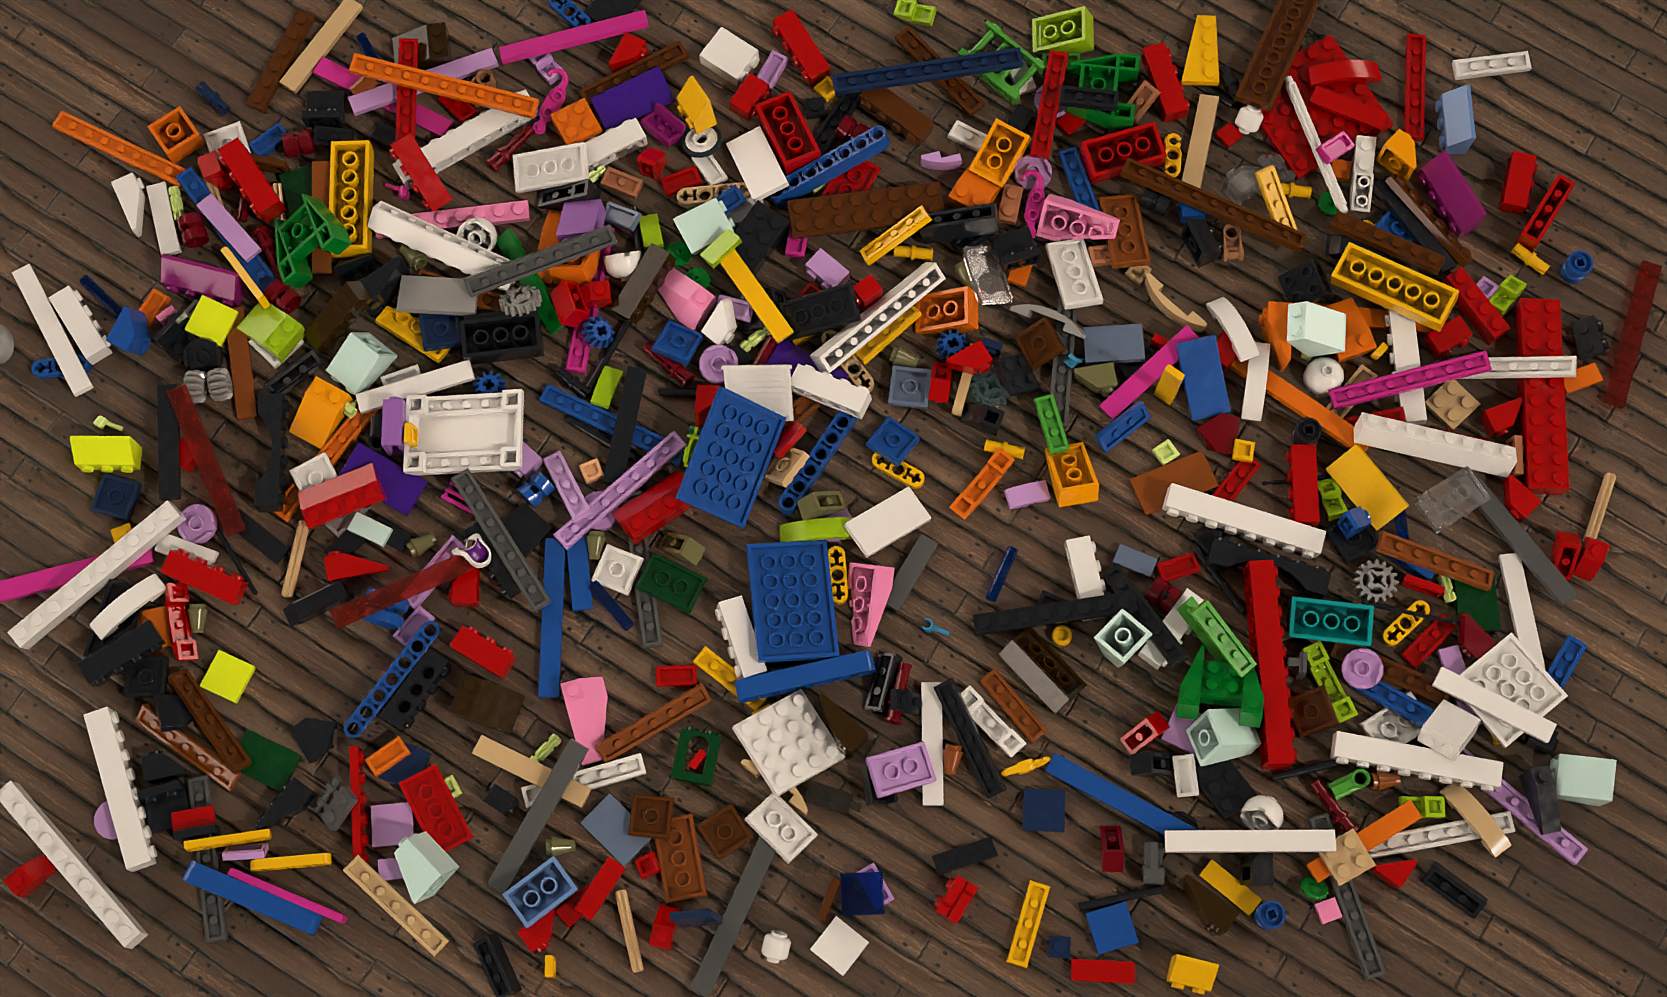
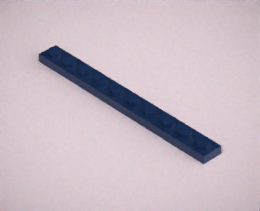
(927, 71)

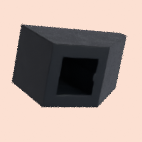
(983, 418)
(1257, 869)

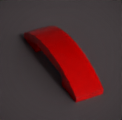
(1343, 70)
(178, 622)

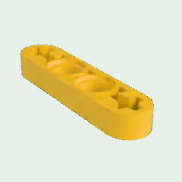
(290, 862)

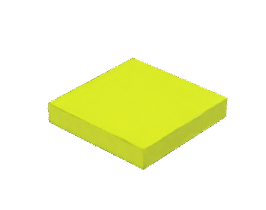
(211, 320)
(227, 676)

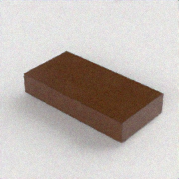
(271, 164)

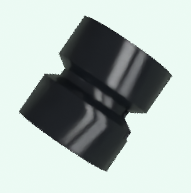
(1155, 200)
(1306, 432)

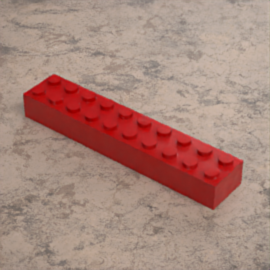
(1543, 405)
(1269, 654)

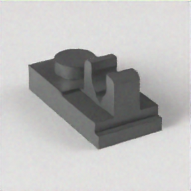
(1298, 665)

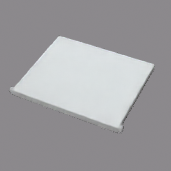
(763, 385)

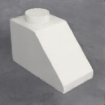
(721, 323)

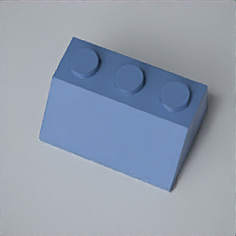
(1456, 120)
(540, 891)

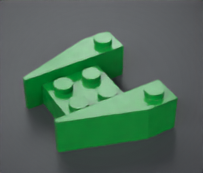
(1105, 74)
(302, 233)
(1220, 685)

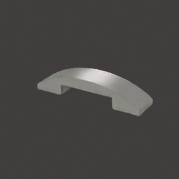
(1028, 311)

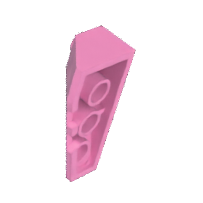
(1071, 220)
(687, 299)
(869, 592)
(586, 708)

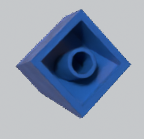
(131, 332)

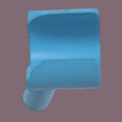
(1072, 361)
(934, 628)

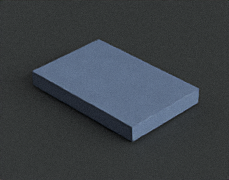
(1114, 344)
(610, 826)

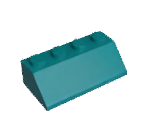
(1330, 621)

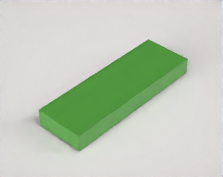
(1051, 424)

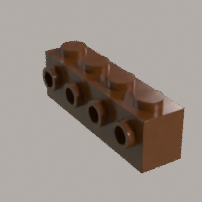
(898, 114)

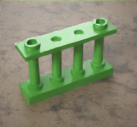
(997, 81)
(1216, 635)

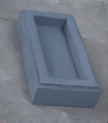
(622, 216)
(1135, 561)

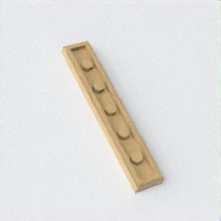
(321, 45)
(1200, 140)
(526, 768)
(396, 905)

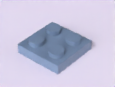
(909, 387)

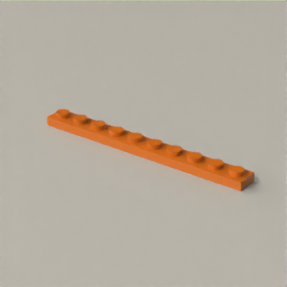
(444, 86)

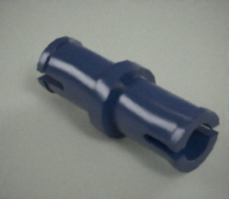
(212, 98)

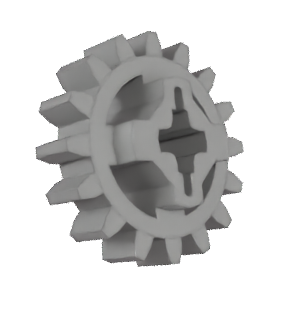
(520, 300)
(1382, 588)

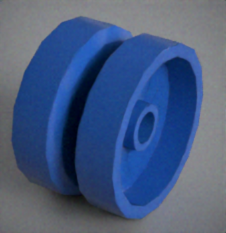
(390, 616)

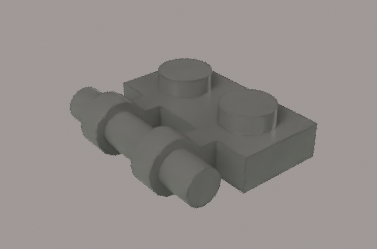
(1278, 162)
(339, 807)

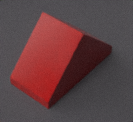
(1395, 873)

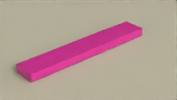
(1146, 375)
(287, 895)

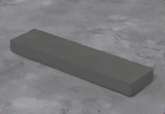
(911, 571)

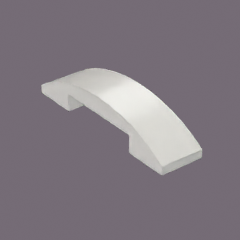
(1234, 328)
(1256, 384)
(126, 605)
(991, 724)

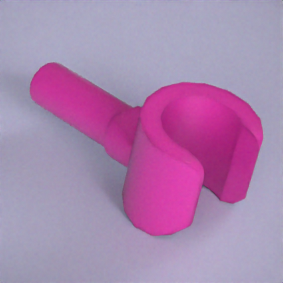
(403, 192)

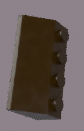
(1042, 669)

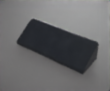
(294, 373)
(882, 682)
(964, 856)
(1454, 889)
(497, 966)

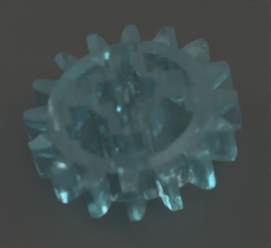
(984, 384)

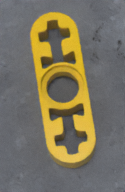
(908, 481)
(842, 560)
(1426, 609)

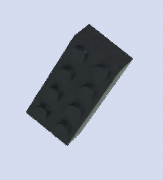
(760, 235)
(502, 338)

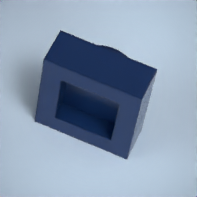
(993, 347)
(1059, 947)

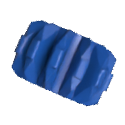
(604, 333)
(947, 340)
(486, 380)

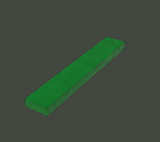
(512, 250)

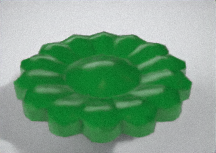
(1327, 204)
(680, 252)
(699, 276)
(1313, 889)

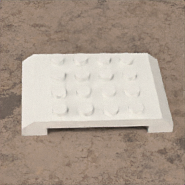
(465, 433)

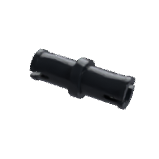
(1230, 82)
(573, 382)

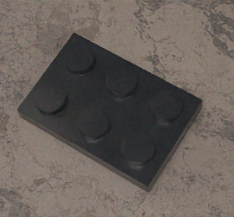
(1224, 787)

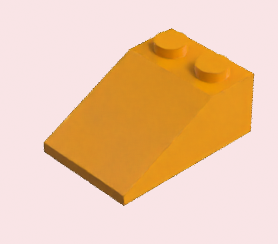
(1000, 153)
(320, 413)
(1072, 476)

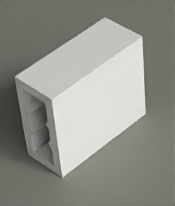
(729, 57)
(1448, 730)

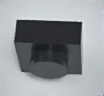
(814, 108)

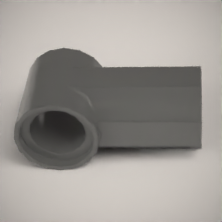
(1152, 870)

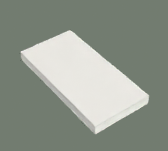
(757, 164)
(550, 167)
(1074, 273)
(887, 522)

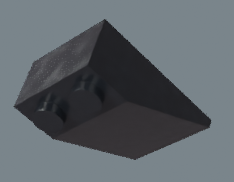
(384, 284)

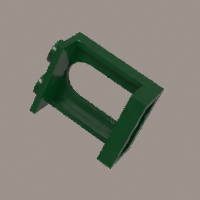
(714, 745)

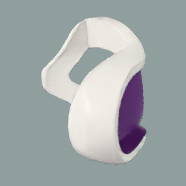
(478, 554)

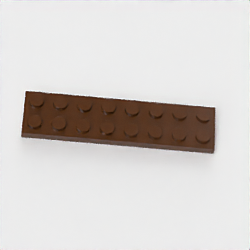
(1276, 53)
(861, 209)

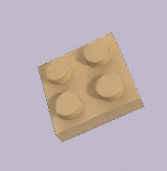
(1451, 404)
(784, 470)
(1349, 859)

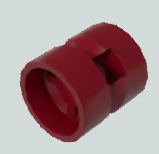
(850, 129)
(298, 143)
(193, 230)
(282, 296)
(1157, 589)

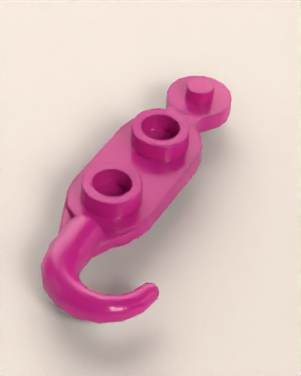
(552, 102)
(1034, 202)

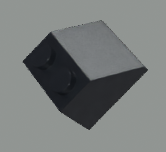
(1201, 242)

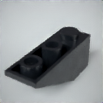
(291, 802)

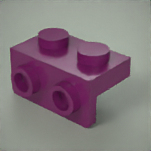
(663, 125)

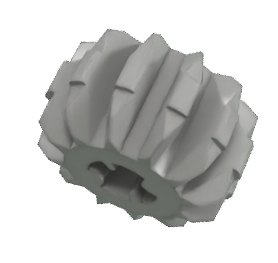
(219, 384)
(197, 385)

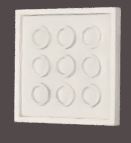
(1517, 676)
(788, 742)

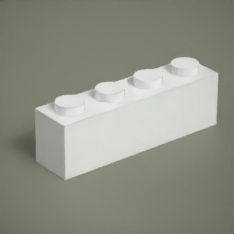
(615, 143)
(80, 324)
(830, 391)
(1084, 568)
(1176, 625)
(740, 636)

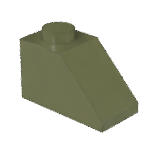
(1097, 378)
(821, 504)
(682, 548)

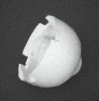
(479, 231)
(622, 264)
(1323, 376)
(1262, 813)

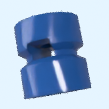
(1576, 267)
(541, 483)
(1269, 915)

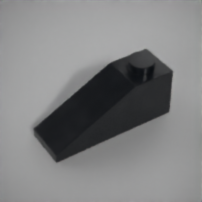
(577, 191)
(1542, 798)

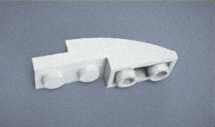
(1362, 174)

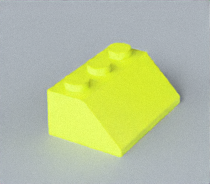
(106, 453)

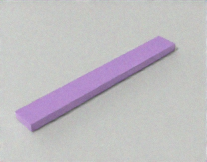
(457, 69)
(622, 489)
(1519, 807)

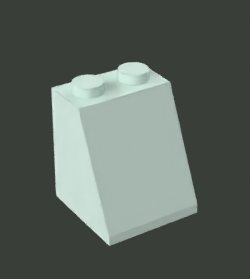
(703, 225)
(1316, 329)
(360, 362)
(1121, 638)
(1219, 736)
(1583, 778)
(423, 865)

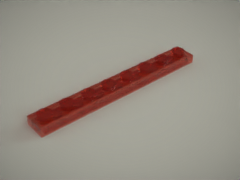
(1632, 334)
(206, 460)
(400, 591)

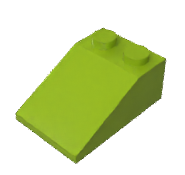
(1063, 32)
(272, 330)

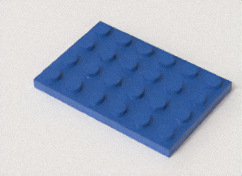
(731, 457)
(792, 601)

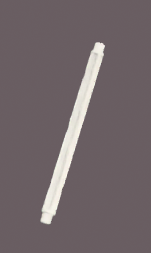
(1315, 142)

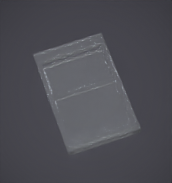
(986, 275)

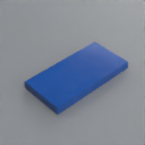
(1203, 377)

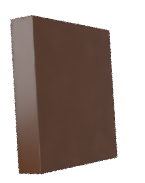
(1040, 343)
(1312, 711)
(651, 816)
(725, 832)
(828, 900)

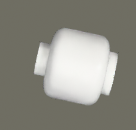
(1249, 119)
(776, 946)

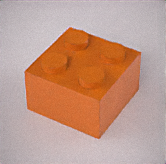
(576, 123)
(176, 135)

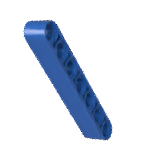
(837, 163)
(818, 465)
(804, 676)
(383, 685)
(252, 898)

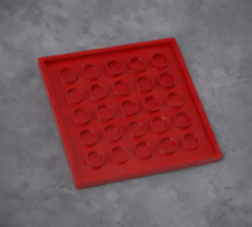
(1283, 125)

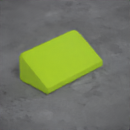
(721, 248)

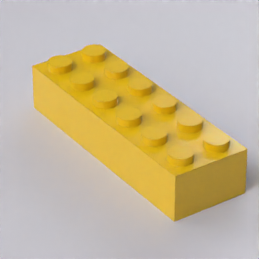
(352, 192)
(1394, 286)

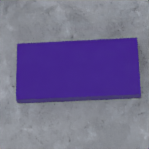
(632, 98)
(791, 354)
(400, 488)

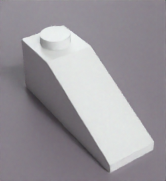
(131, 199)

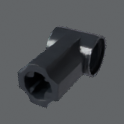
(376, 434)

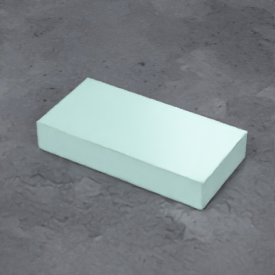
(370, 529)

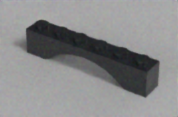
(269, 492)
(1307, 579)

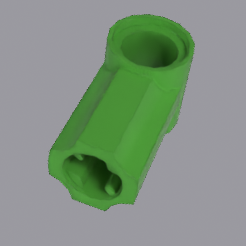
(1347, 784)

